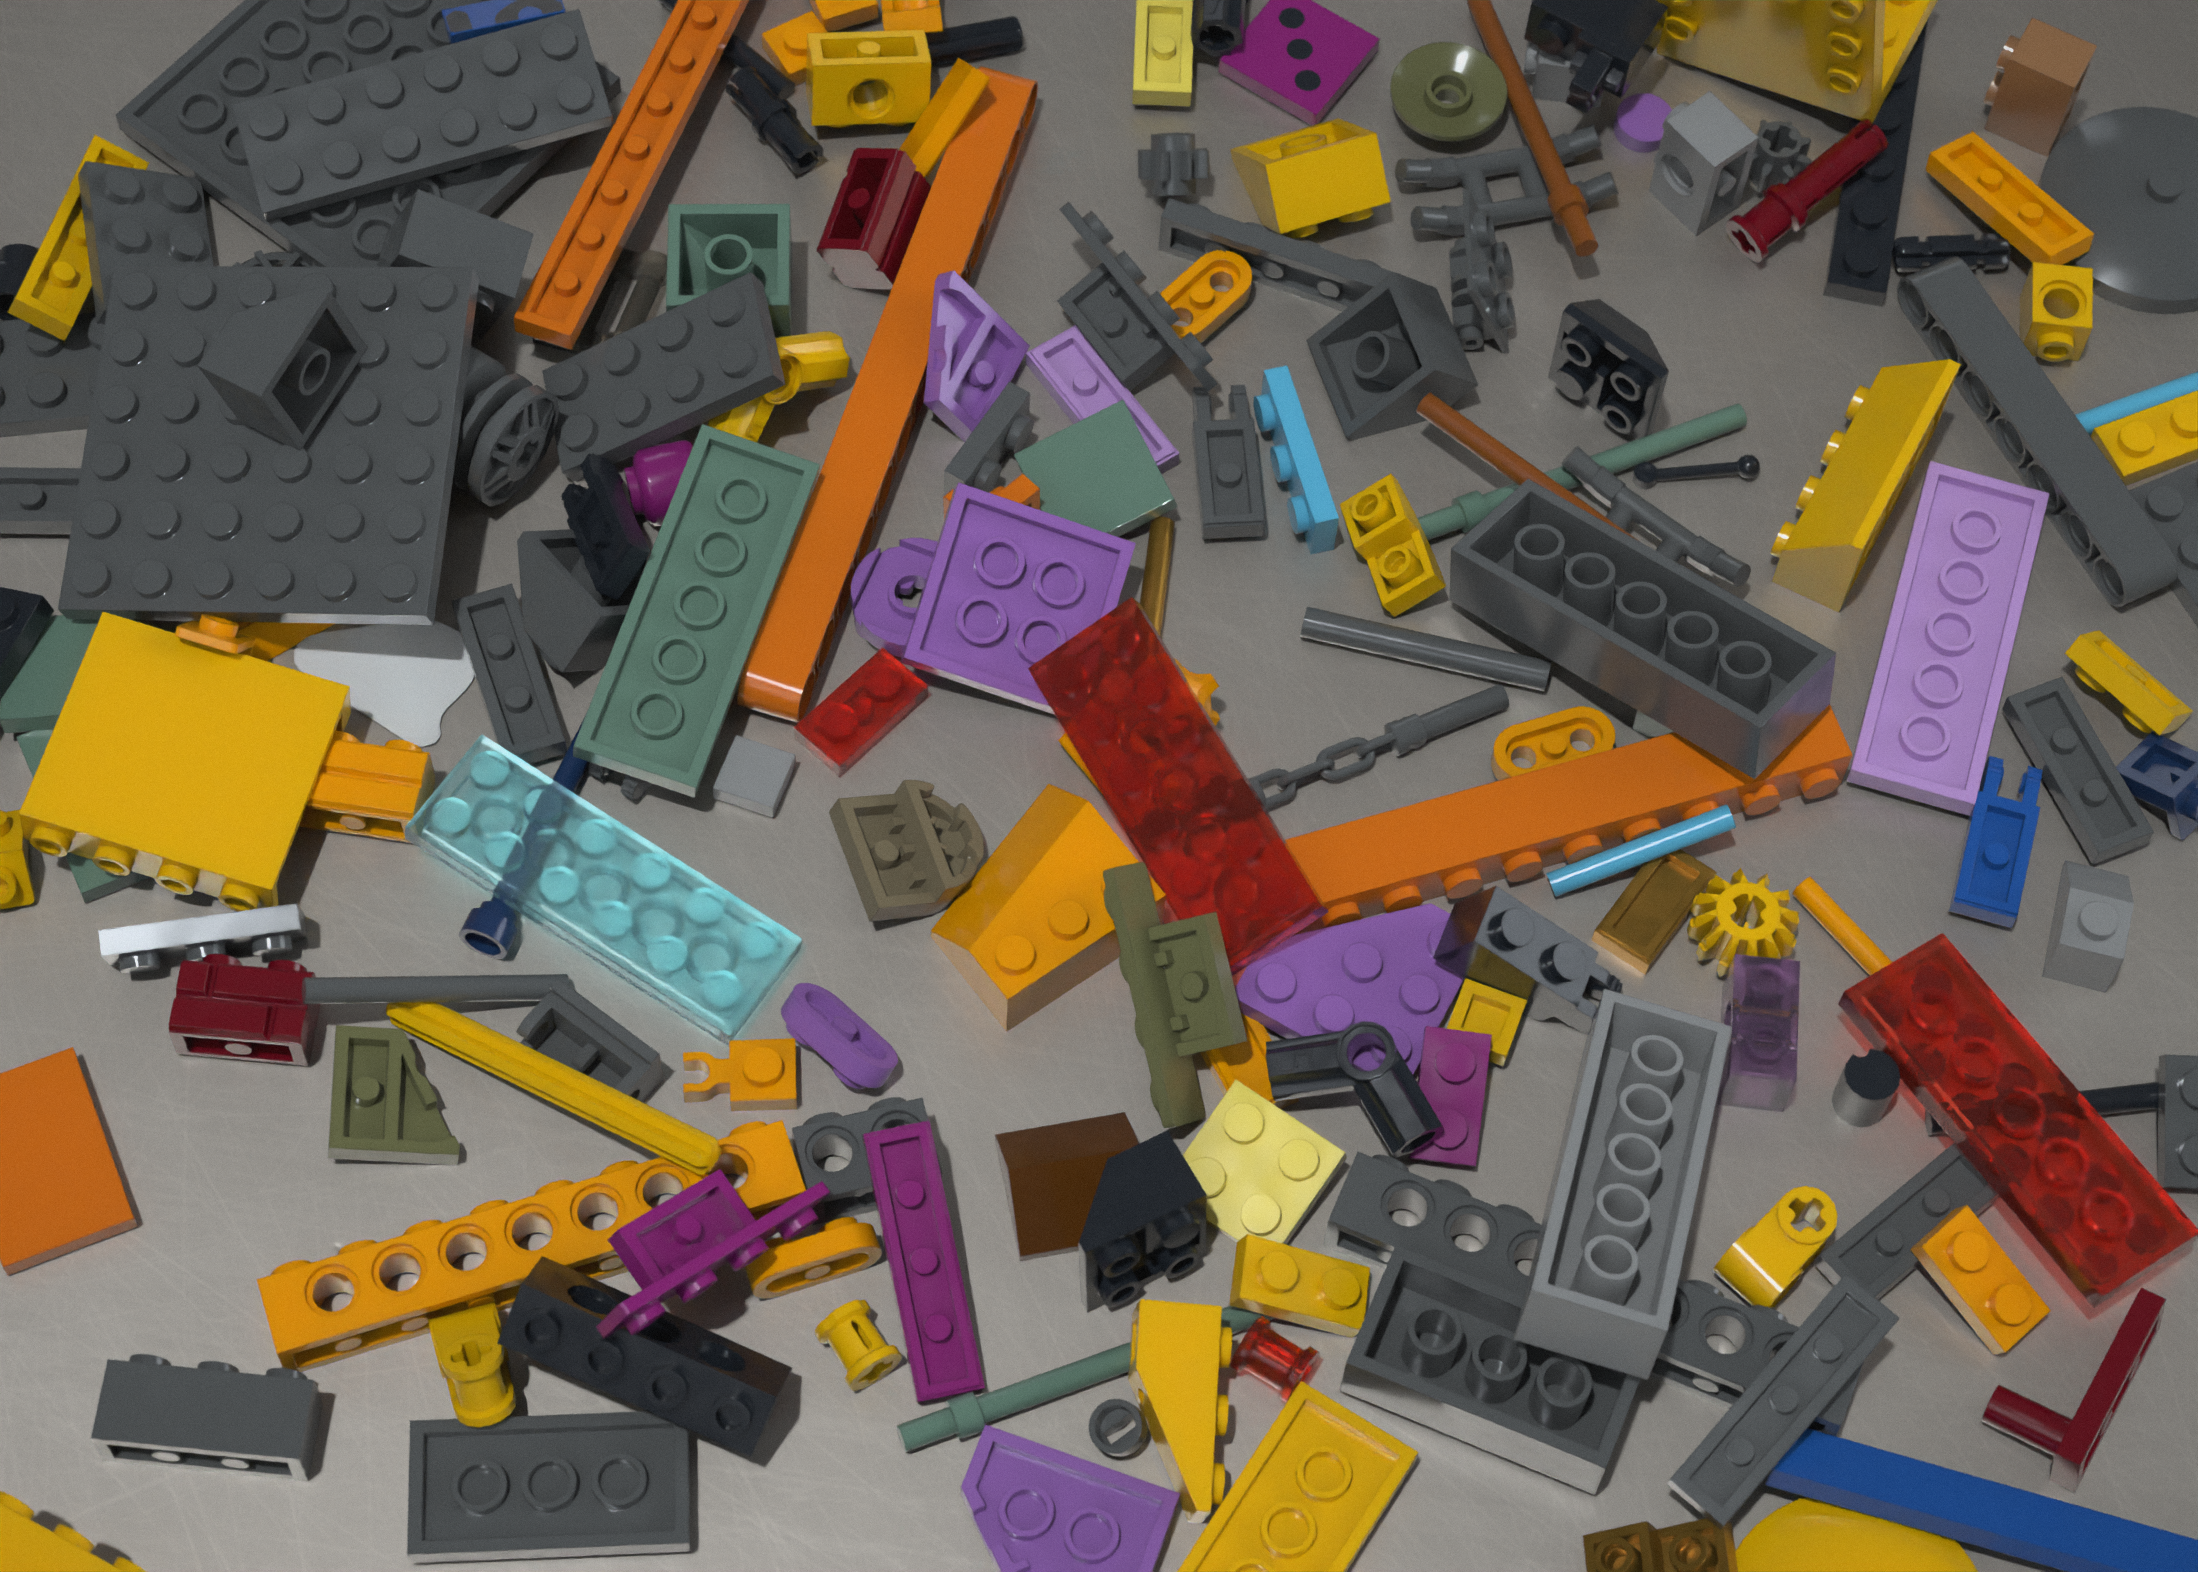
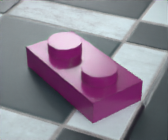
(1454, 1083)

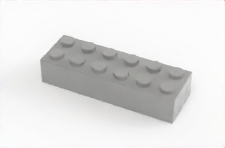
(1624, 1185)

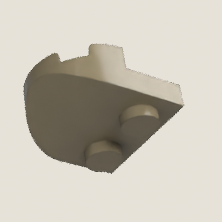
(907, 850)

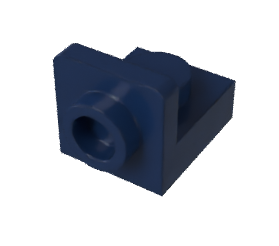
(2165, 777)

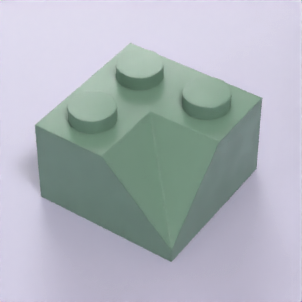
(725, 241)

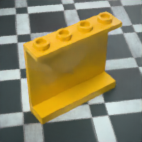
(182, 763)

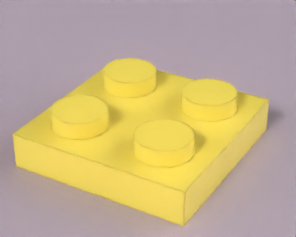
(1259, 1167)

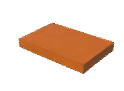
(54, 1165)

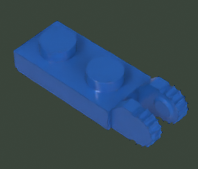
(1997, 848)

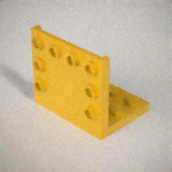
(1810, 50)

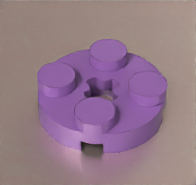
(877, 583)

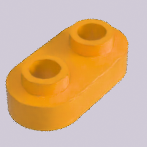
(1199, 303)
(1549, 739)
(832, 1253)

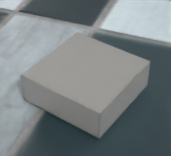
(754, 776)

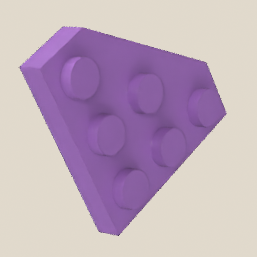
(1352, 974)
(1061, 1511)

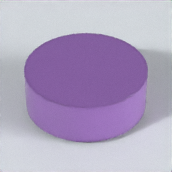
(1640, 122)

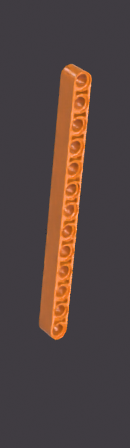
(883, 406)

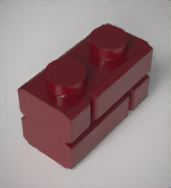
(873, 218)
(243, 1011)

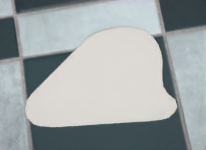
(394, 673)

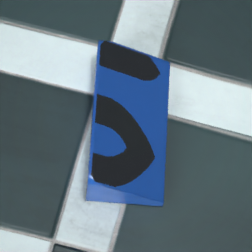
(495, 15)

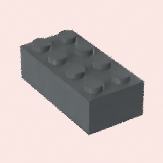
(1447, 1358)

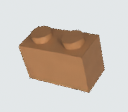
(2037, 85)

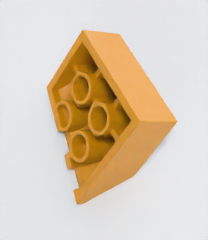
(1037, 909)

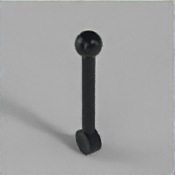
(1647, 474)

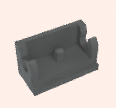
(591, 1042)

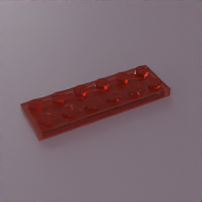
(1176, 784)
(2019, 1120)

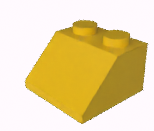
(1313, 176)

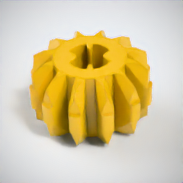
(1747, 904)

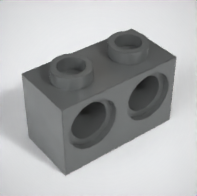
(842, 1135)

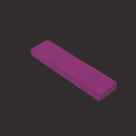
(923, 1261)

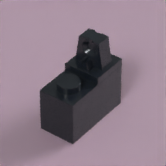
(1600, 39)

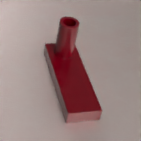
(2077, 1439)

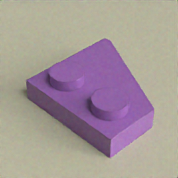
(968, 355)

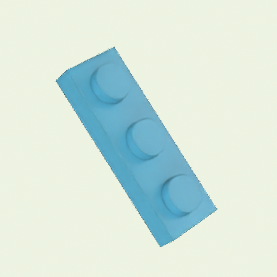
(1296, 460)

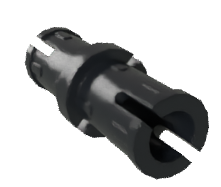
(774, 120)

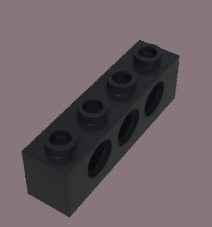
(663, 1368)

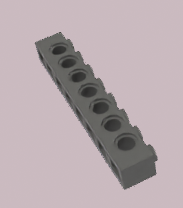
(1366, 1231)

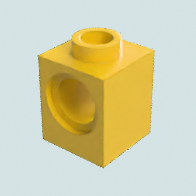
(2061, 293)

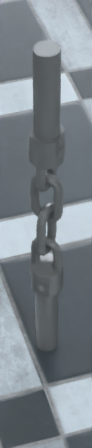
(1399, 737)

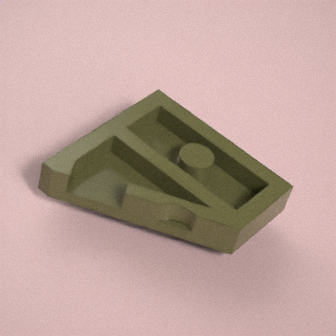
(383, 1102)

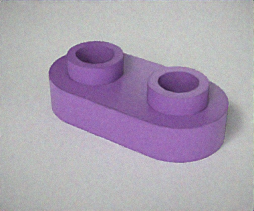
(839, 1035)

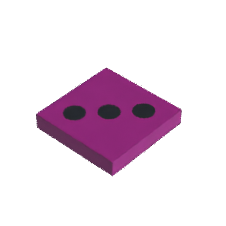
(1299, 57)

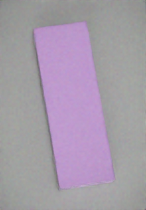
(1086, 384)

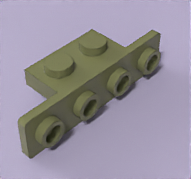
(1177, 989)

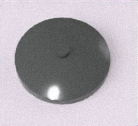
(2136, 188)

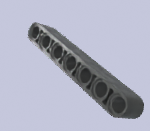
(2038, 432)

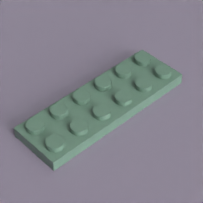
(696, 611)

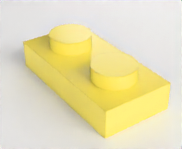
(1163, 53)

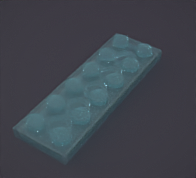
(603, 889)

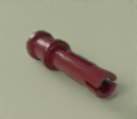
(1787, 204)

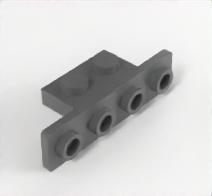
(1120, 320)

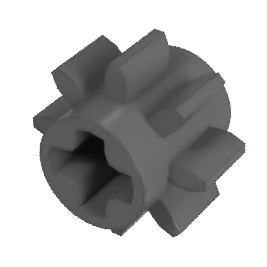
(1778, 154)
(1173, 164)

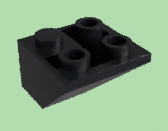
(1609, 366)
(1141, 1223)

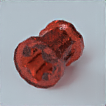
(1274, 1358)

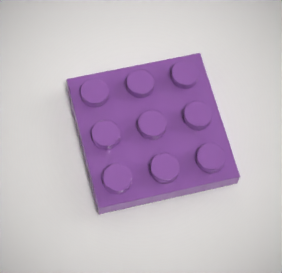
(1010, 592)

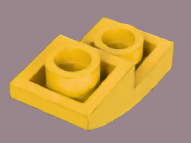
(1393, 544)

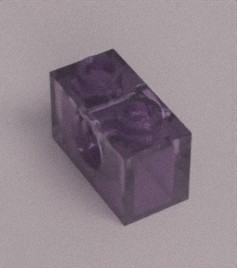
(1761, 1053)

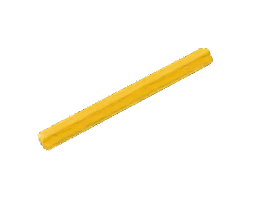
(558, 1084)

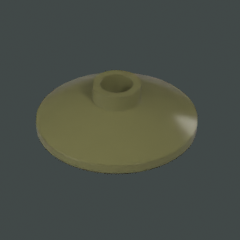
(1448, 74)

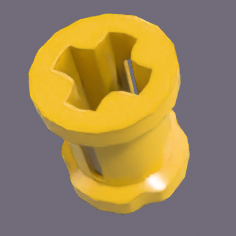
(858, 1344)

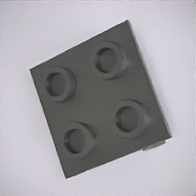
(1478, 276)

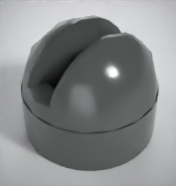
(1110, 1418)

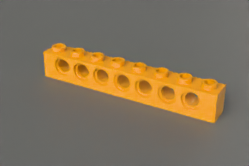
(381, 1317)

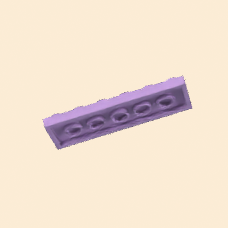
(1948, 638)

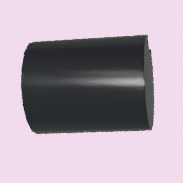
(1866, 1088)

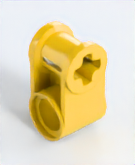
(1774, 1254)
(474, 1364)

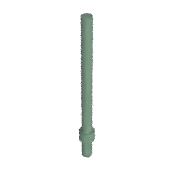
(1473, 507)
(968, 1414)

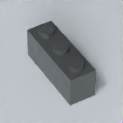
(207, 1418)

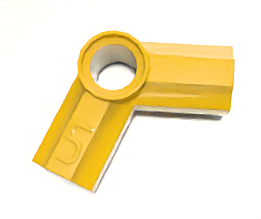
(806, 363)

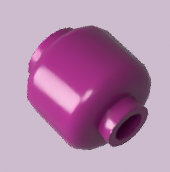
(655, 478)

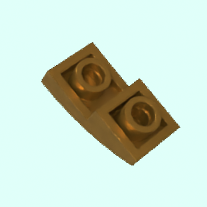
(1676, 1548)

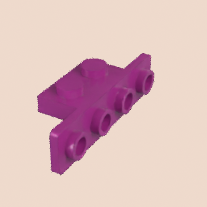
(692, 1236)

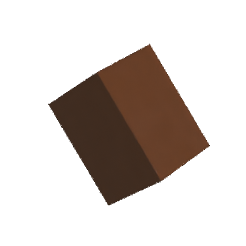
(1053, 1179)

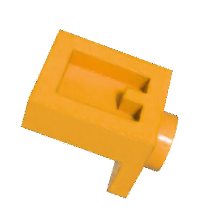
(911, 15)

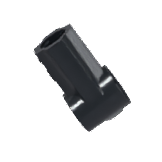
(1389, 1093)

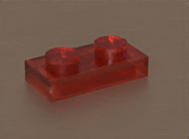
(861, 712)

